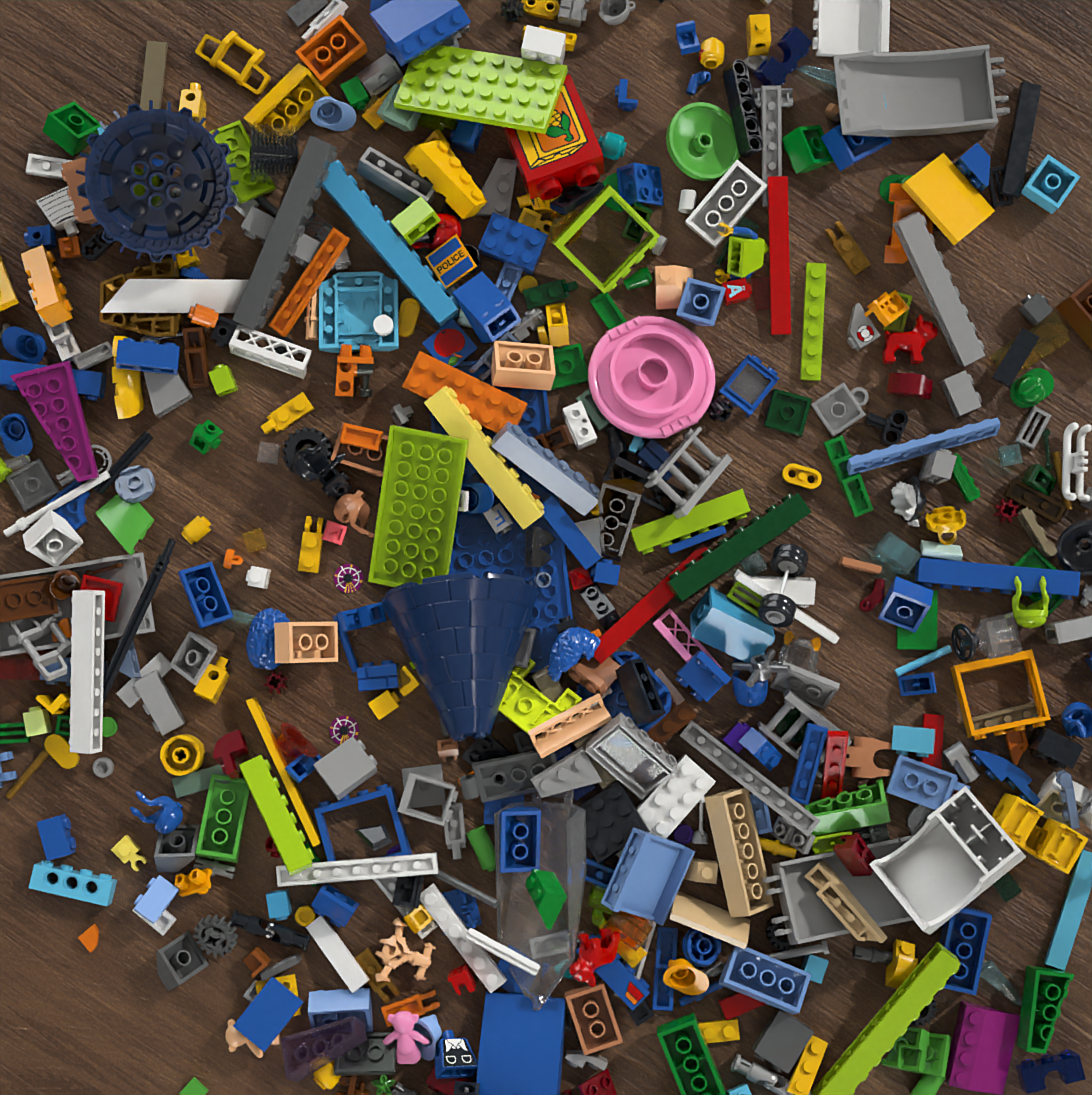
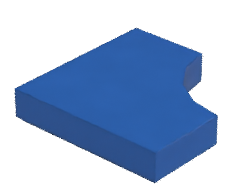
(73, 510)

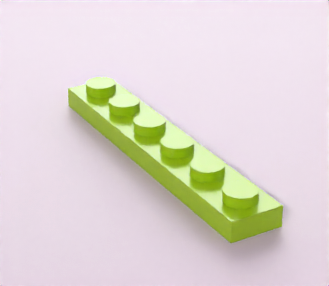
(813, 321)

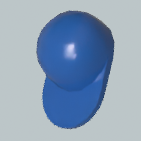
(16, 434)
(480, 497)

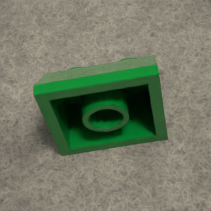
(70, 127)
(806, 149)
(546, 895)

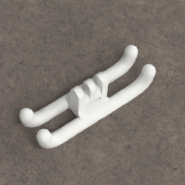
(1074, 463)

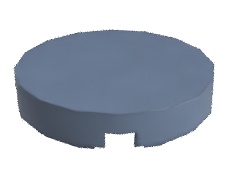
(135, 484)

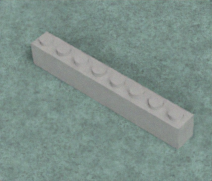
(939, 289)

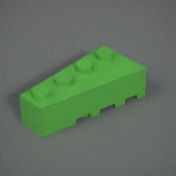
(851, 810)

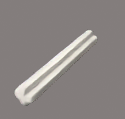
(502, 951)

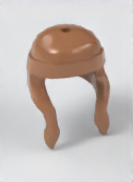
(351, 507)

